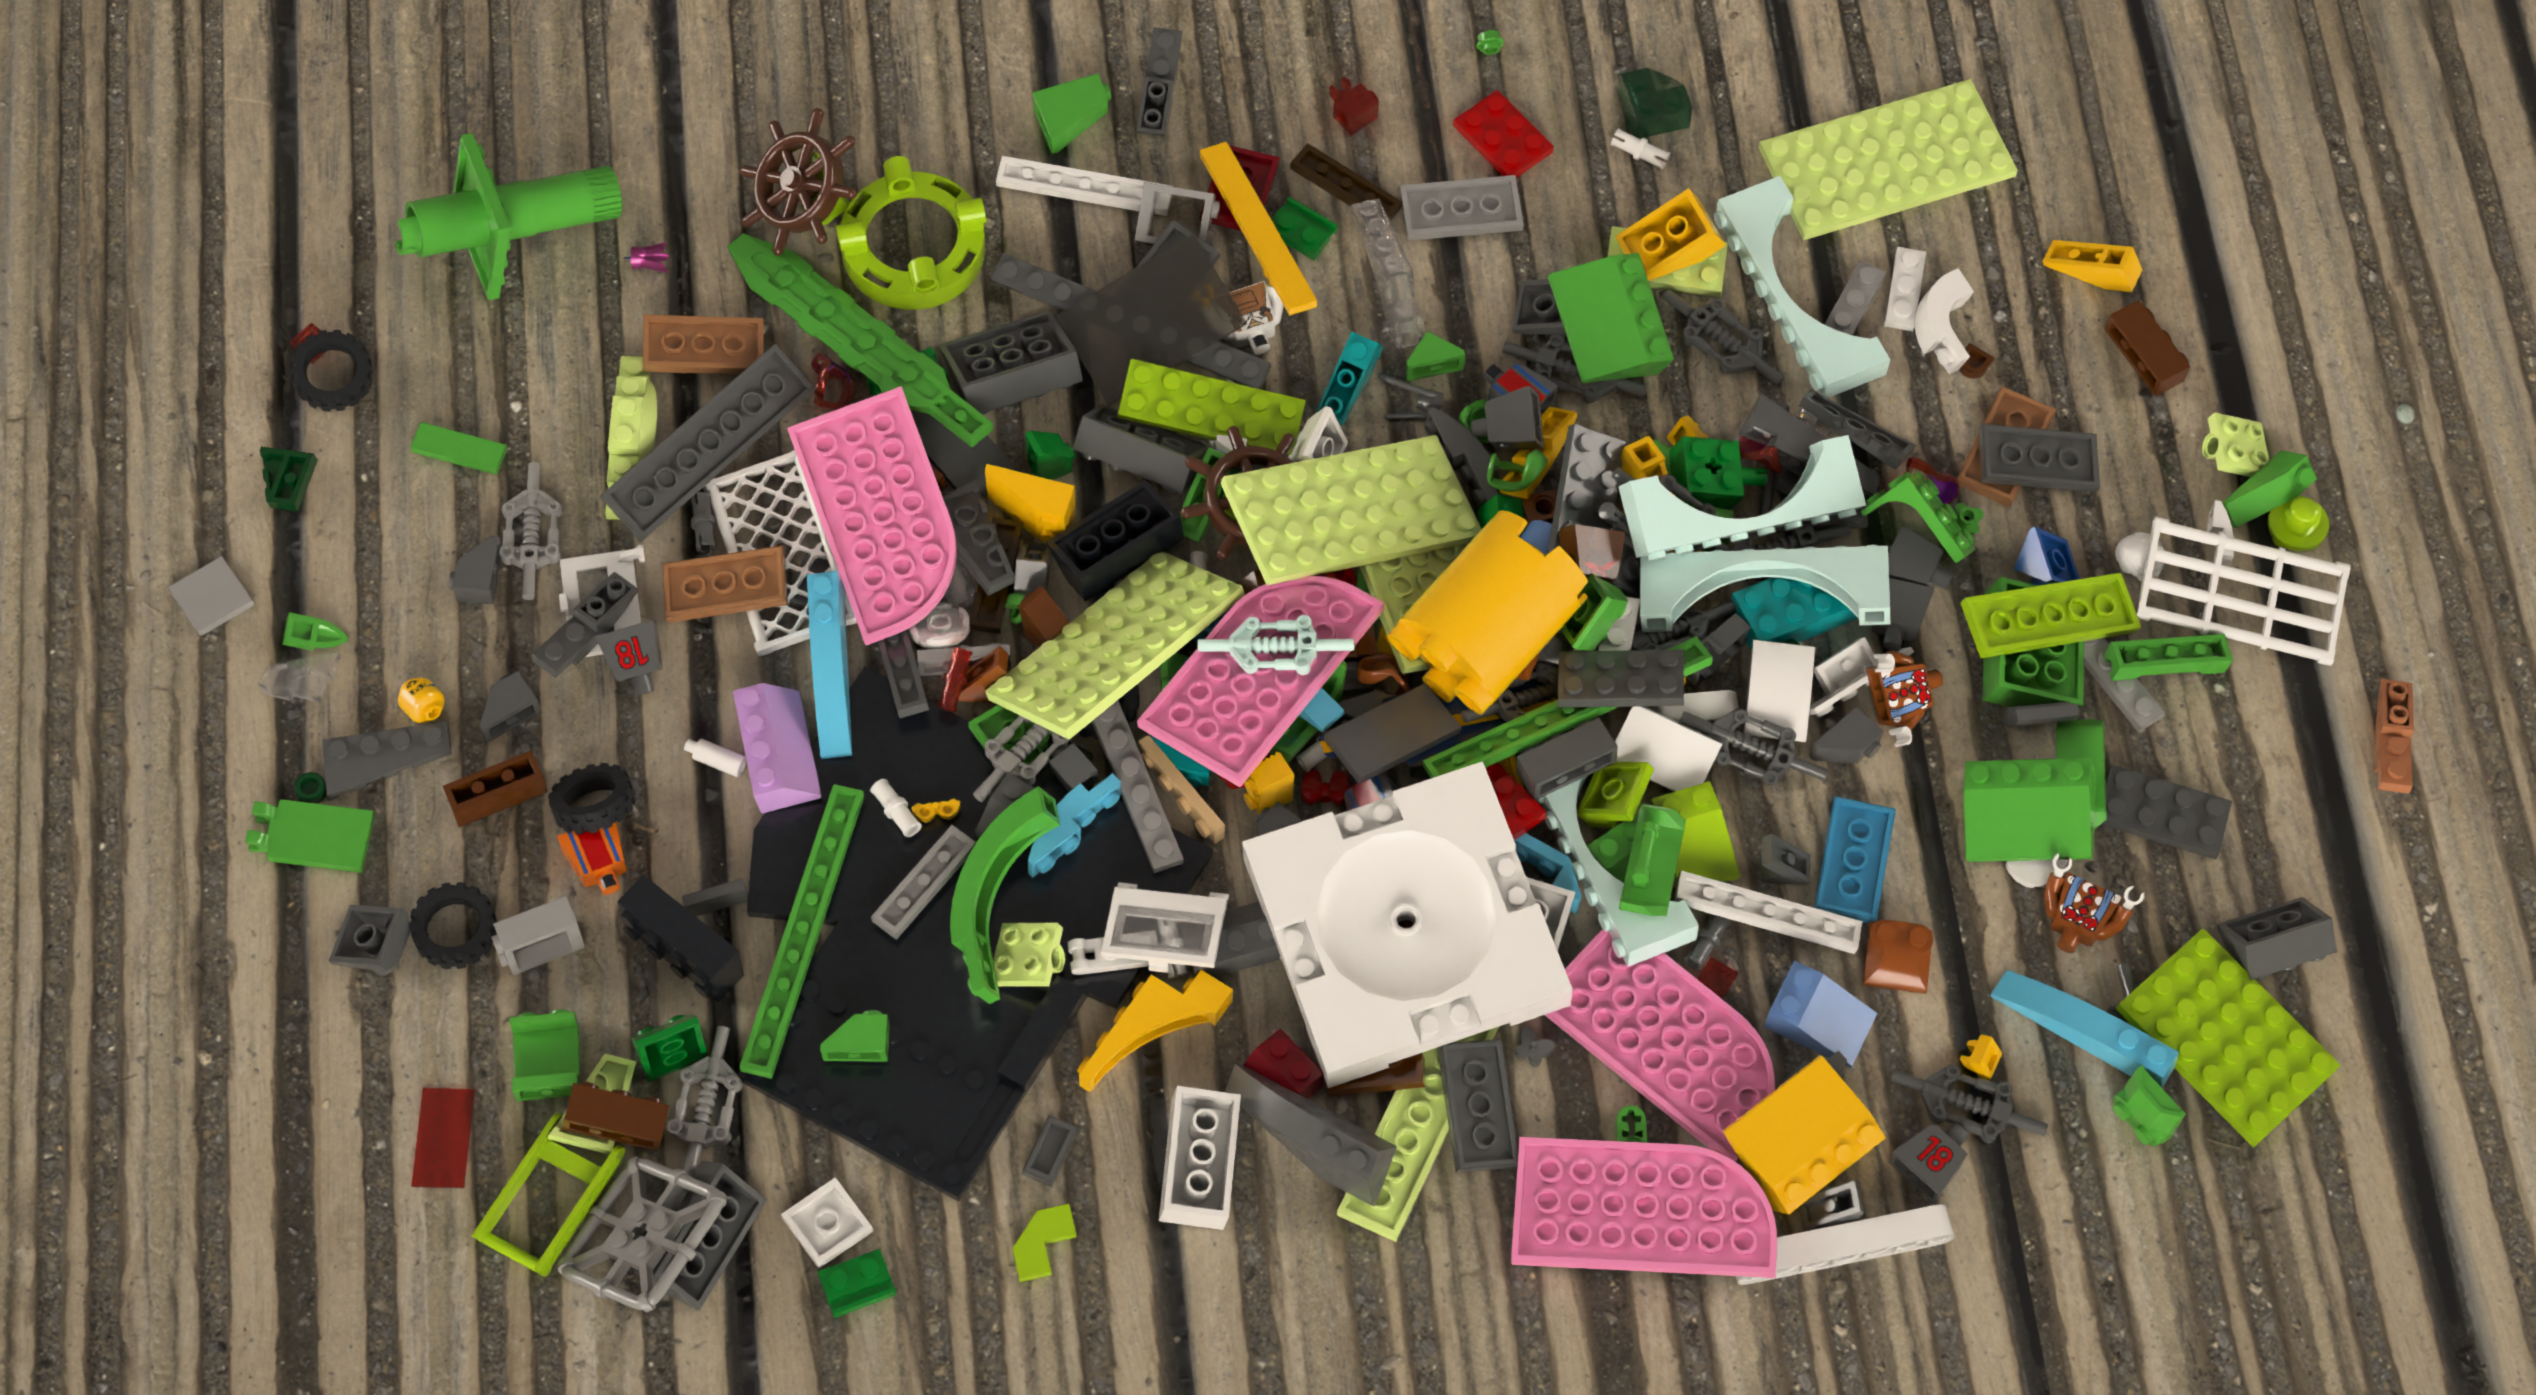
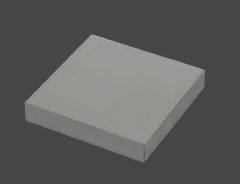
(211, 596)

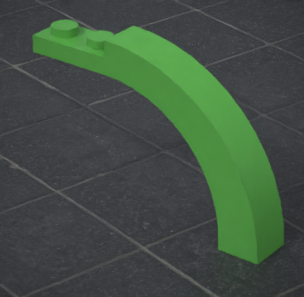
(982, 875)

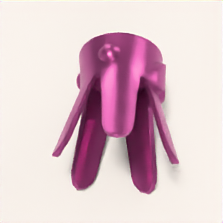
(648, 256)

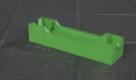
(2168, 656)

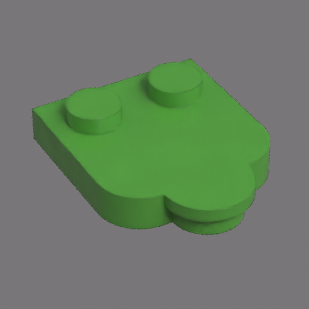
(994, 721)

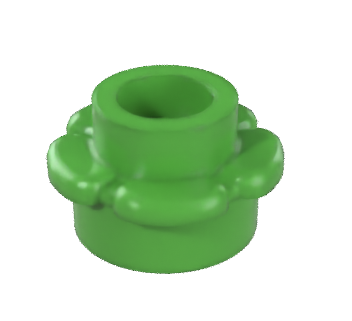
(1489, 42)

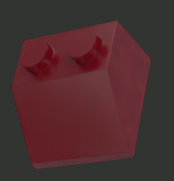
(1286, 1064)

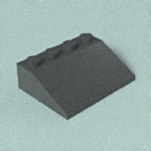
(1012, 362)

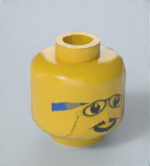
(421, 700)

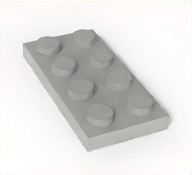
(1461, 207)

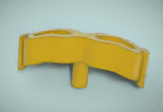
(928, 811)

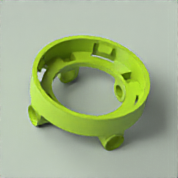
(924, 282)

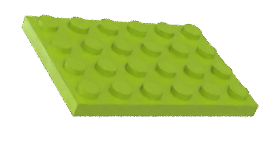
(2229, 1037)

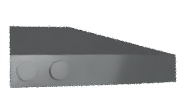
(1317, 1137)

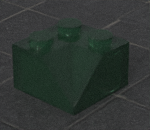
(1653, 102)

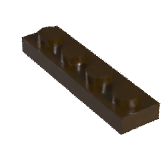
(1340, 180)
(990, 610)

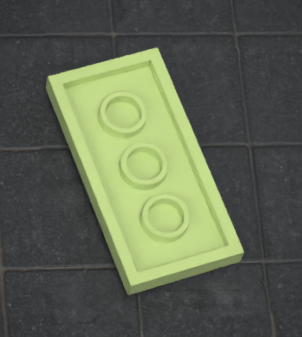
(1700, 279)

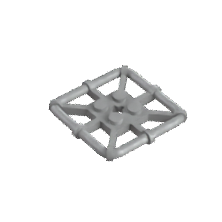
(636, 1251)

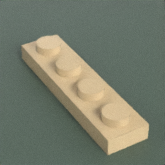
(1186, 796)

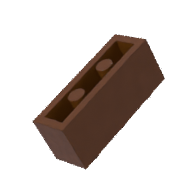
(2147, 347)
(495, 788)
(615, 1116)

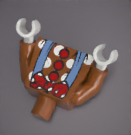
(1901, 692)
(2083, 910)

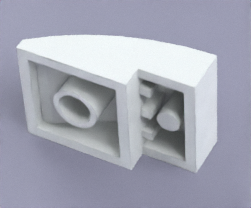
(1779, 687)
(1674, 750)

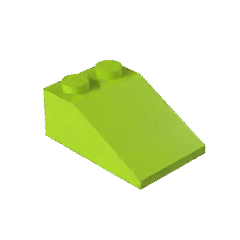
(1705, 840)

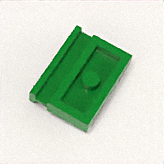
(1303, 228)
(856, 1283)

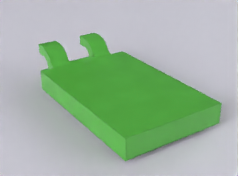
(313, 834)

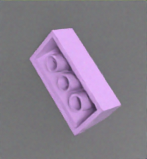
(776, 746)

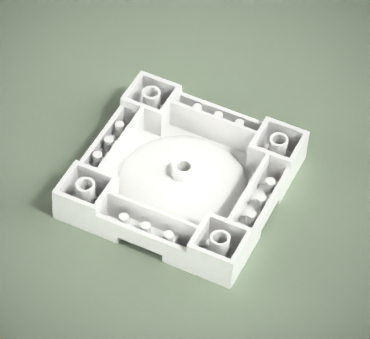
(1393, 991)

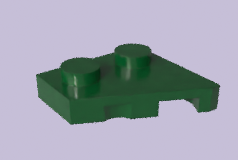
(286, 476)

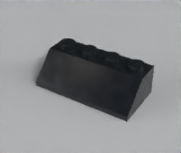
(1115, 539)

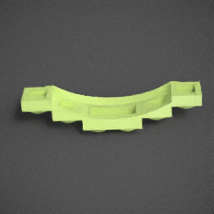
(631, 422)

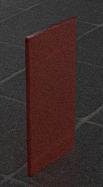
(443, 1138)

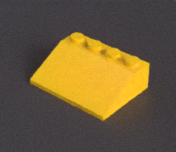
(1803, 1135)

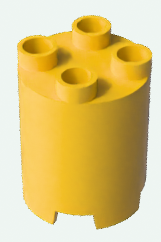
(1489, 613)

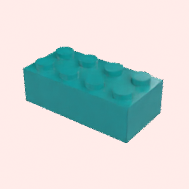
(1788, 610)

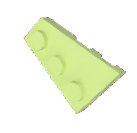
(609, 1074)

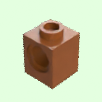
(1539, 502)

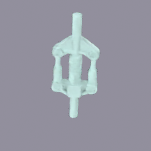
(1242, 644)

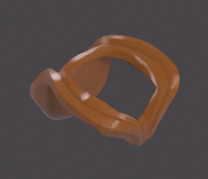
(1379, 667)

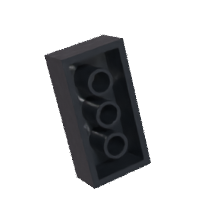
(680, 939)

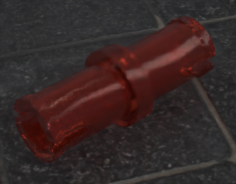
(954, 679)

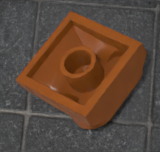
(1898, 956)

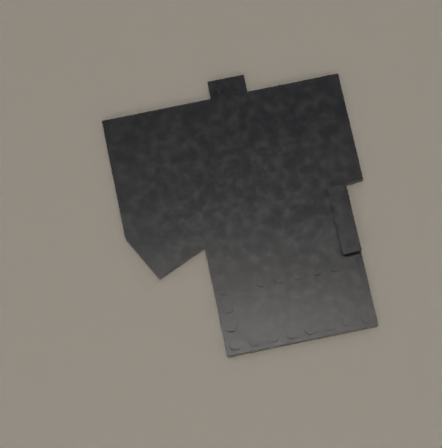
(951, 1056)

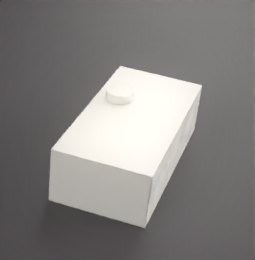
(1200, 1158)

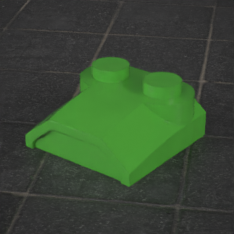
(2147, 1109)

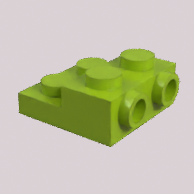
(1615, 794)

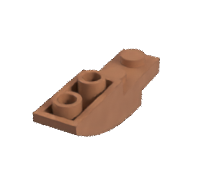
(2393, 736)

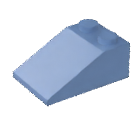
(1819, 1014)

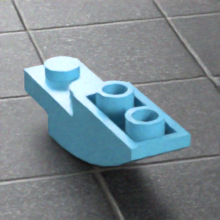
(1074, 810)

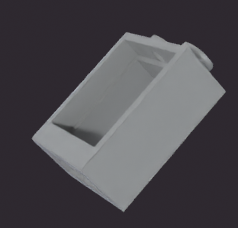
(1147, 208)
(537, 936)

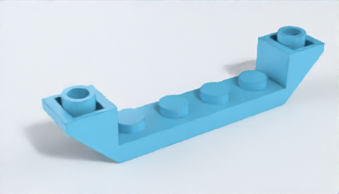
(1550, 863)

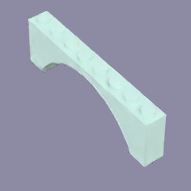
(1829, 356)
(1666, 523)
(1850, 574)
(1633, 934)

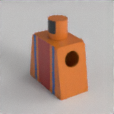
(595, 857)

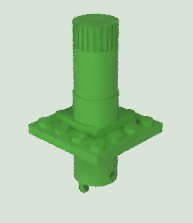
(490, 215)

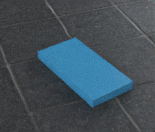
(1854, 859)

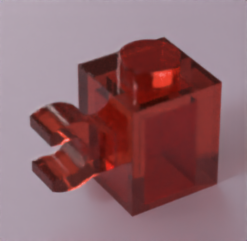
(1354, 106)

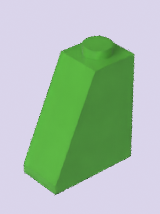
(1070, 109)

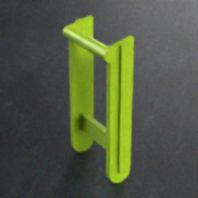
(566, 1160)

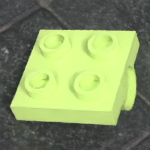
(2235, 444)
(1028, 954)

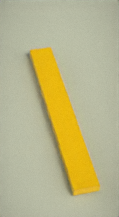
(1258, 228)

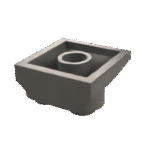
(1537, 310)
(371, 938)

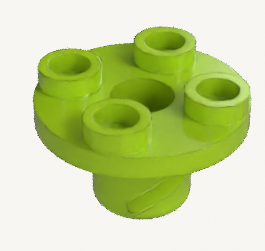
(2298, 524)

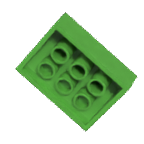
(1611, 319)
(2033, 675)
(2029, 809)

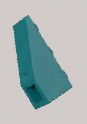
(1350, 375)

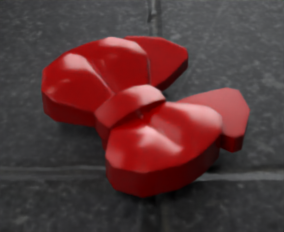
(1314, 790)

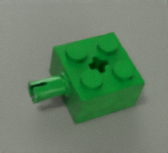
(1713, 471)

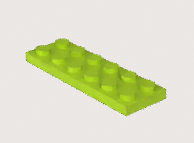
(1207, 406)
(2050, 615)

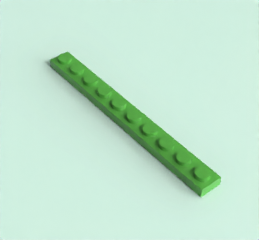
(1538, 725)
(802, 932)

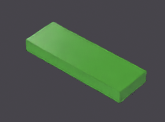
(458, 448)

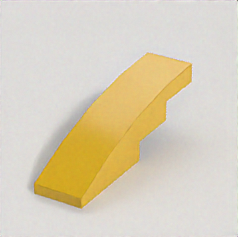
(1555, 429)

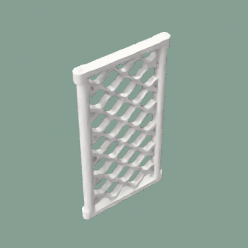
(762, 645)

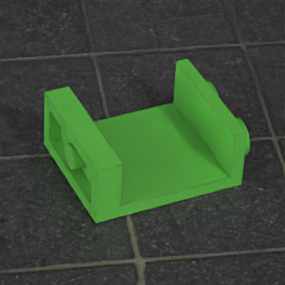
(545, 1055)

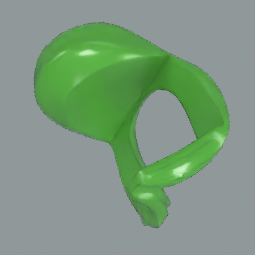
(1533, 467)

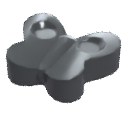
(1533, 1048)

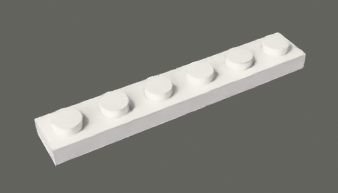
(1076, 184)
(1768, 912)

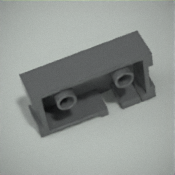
(1722, 645)

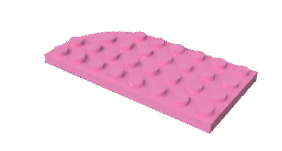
(879, 511)
(1237, 717)
(1667, 1039)
(1639, 1209)

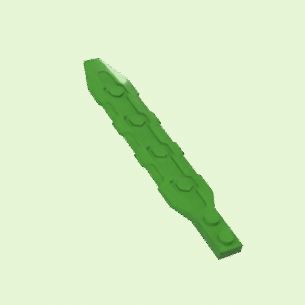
(855, 335)

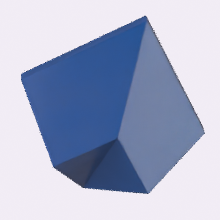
(2046, 558)

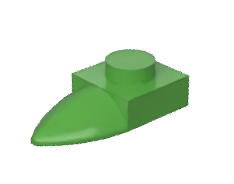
(311, 633)

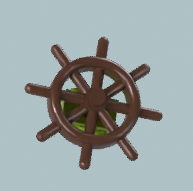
(812, 180)
(1219, 509)

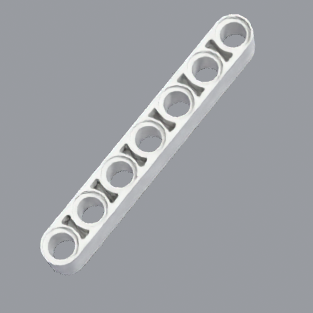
(1859, 1241)

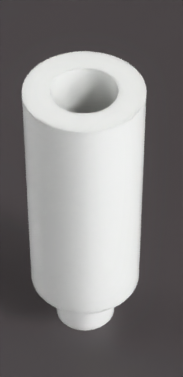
(716, 756)

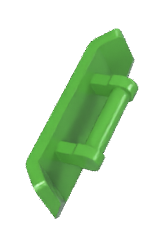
(2086, 740)
(1653, 861)

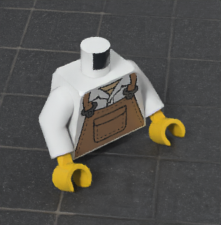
(1261, 311)

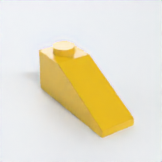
(2098, 264)

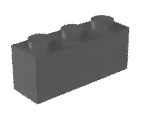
(1566, 758)

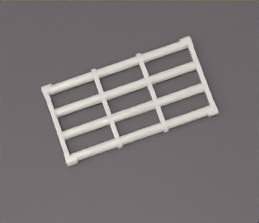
(2273, 583)

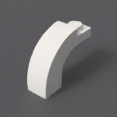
(1933, 321)

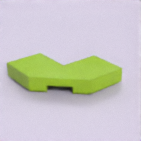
(1045, 1227)

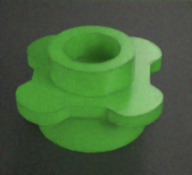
(1973, 514)

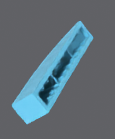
(829, 663)
(2087, 1026)

